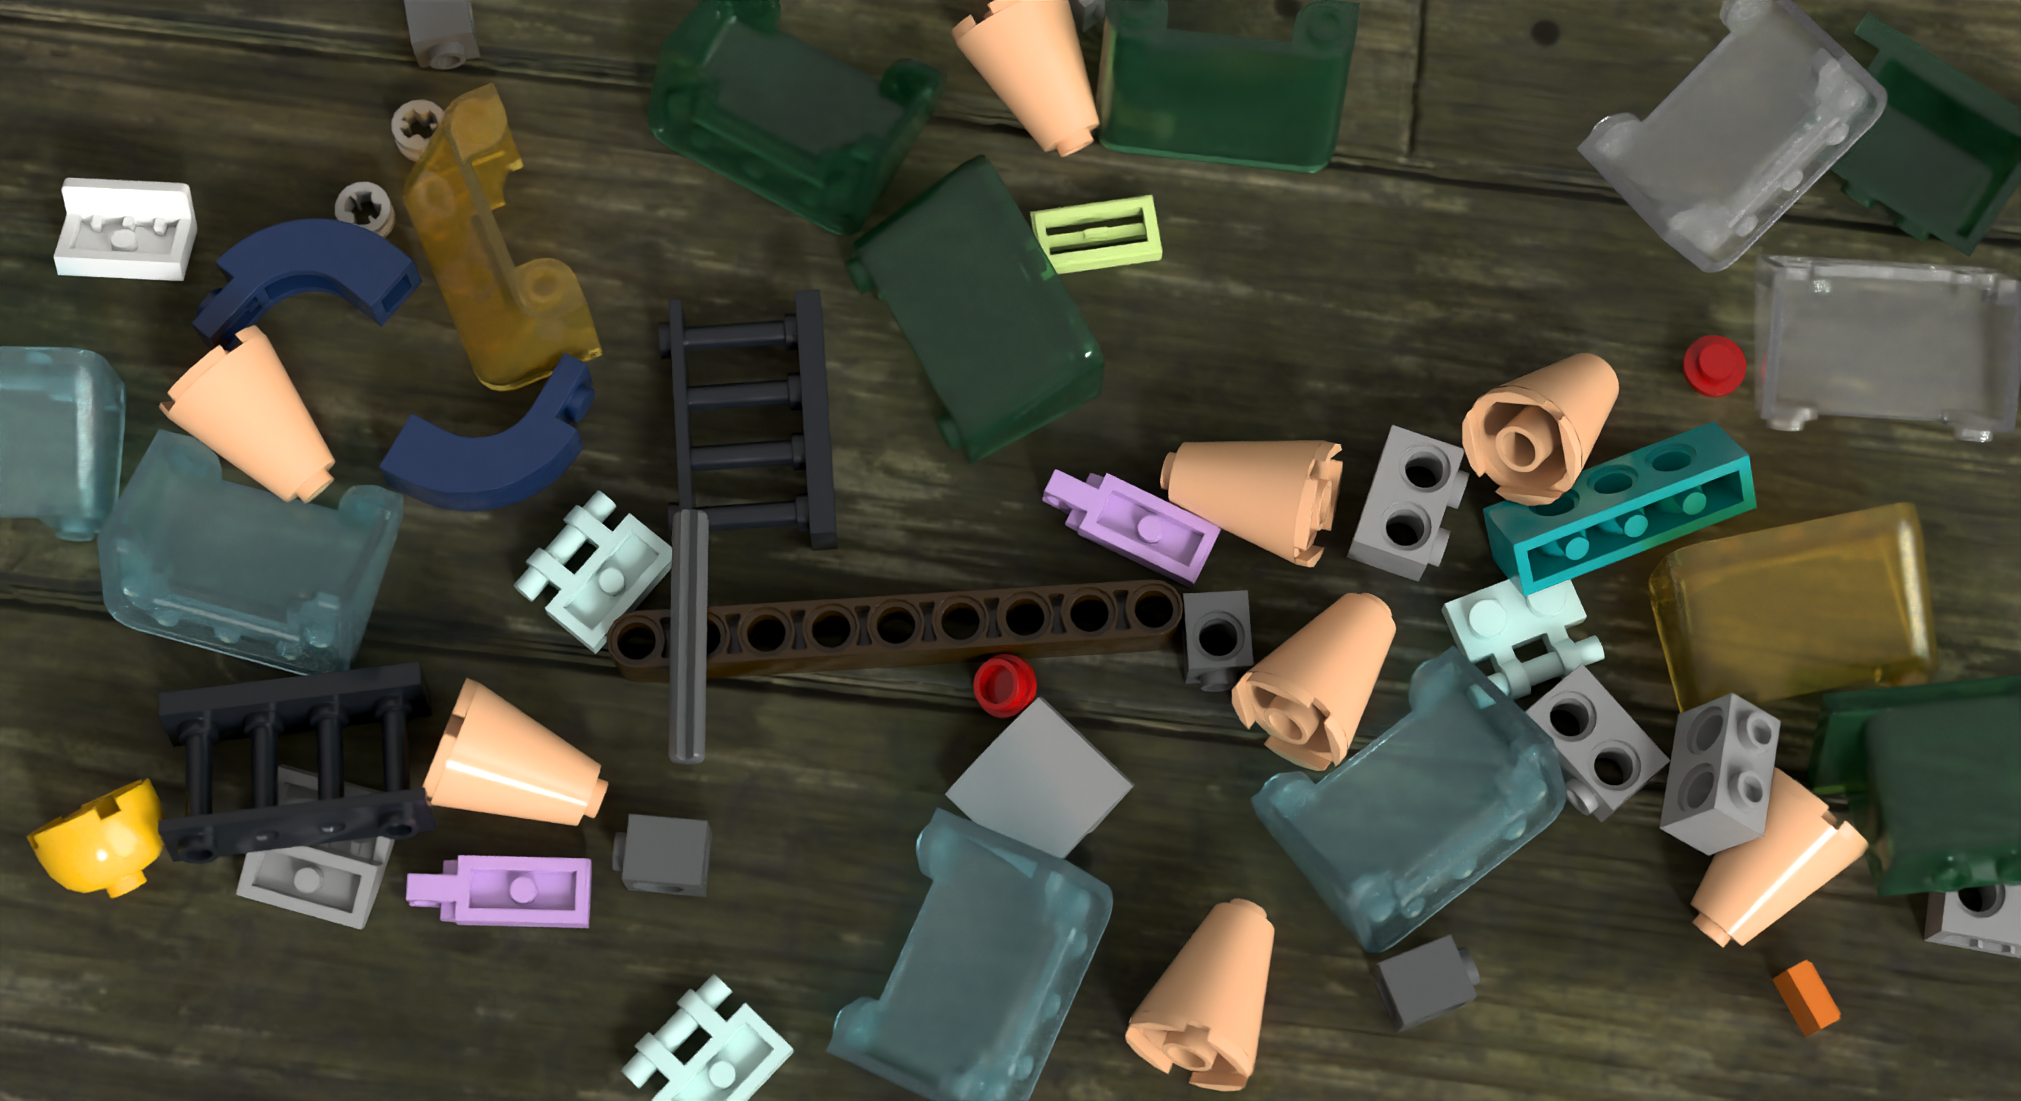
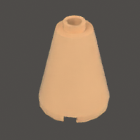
(1035, 67)
(253, 417)
(1540, 428)
(1260, 490)
(1318, 682)
(510, 764)
(1772, 874)
(1210, 1000)

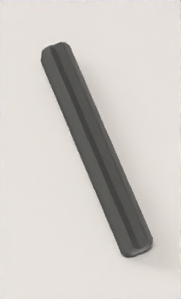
(688, 637)

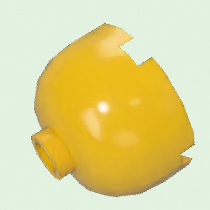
(103, 841)

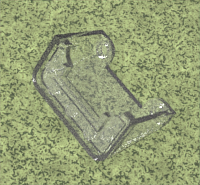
(1739, 133)
(1886, 343)

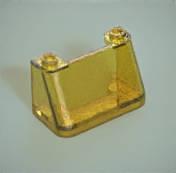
(506, 315)
(1798, 609)

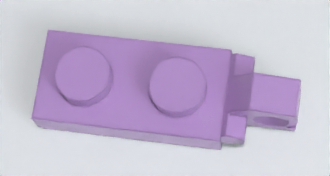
(1134, 524)
(507, 891)

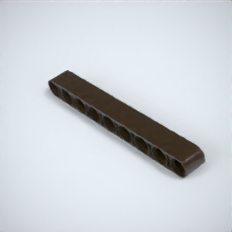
(924, 613)

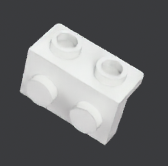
(126, 229)

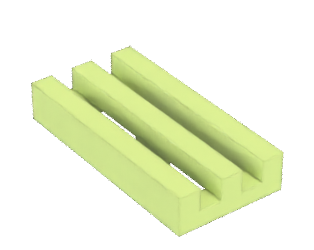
(1097, 212)

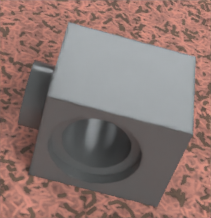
(442, 32)
(1216, 612)
(664, 855)
(1426, 982)

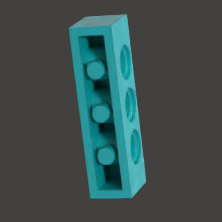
(1623, 508)

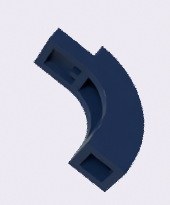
(302, 259)
(497, 468)

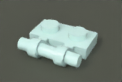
(608, 583)
(1501, 619)
(727, 1067)

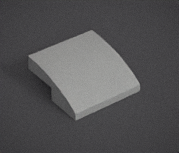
(1040, 783)
(321, 879)

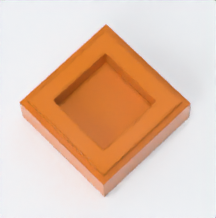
(1807, 997)

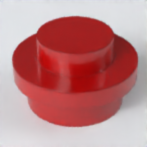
(1714, 366)
(1005, 686)

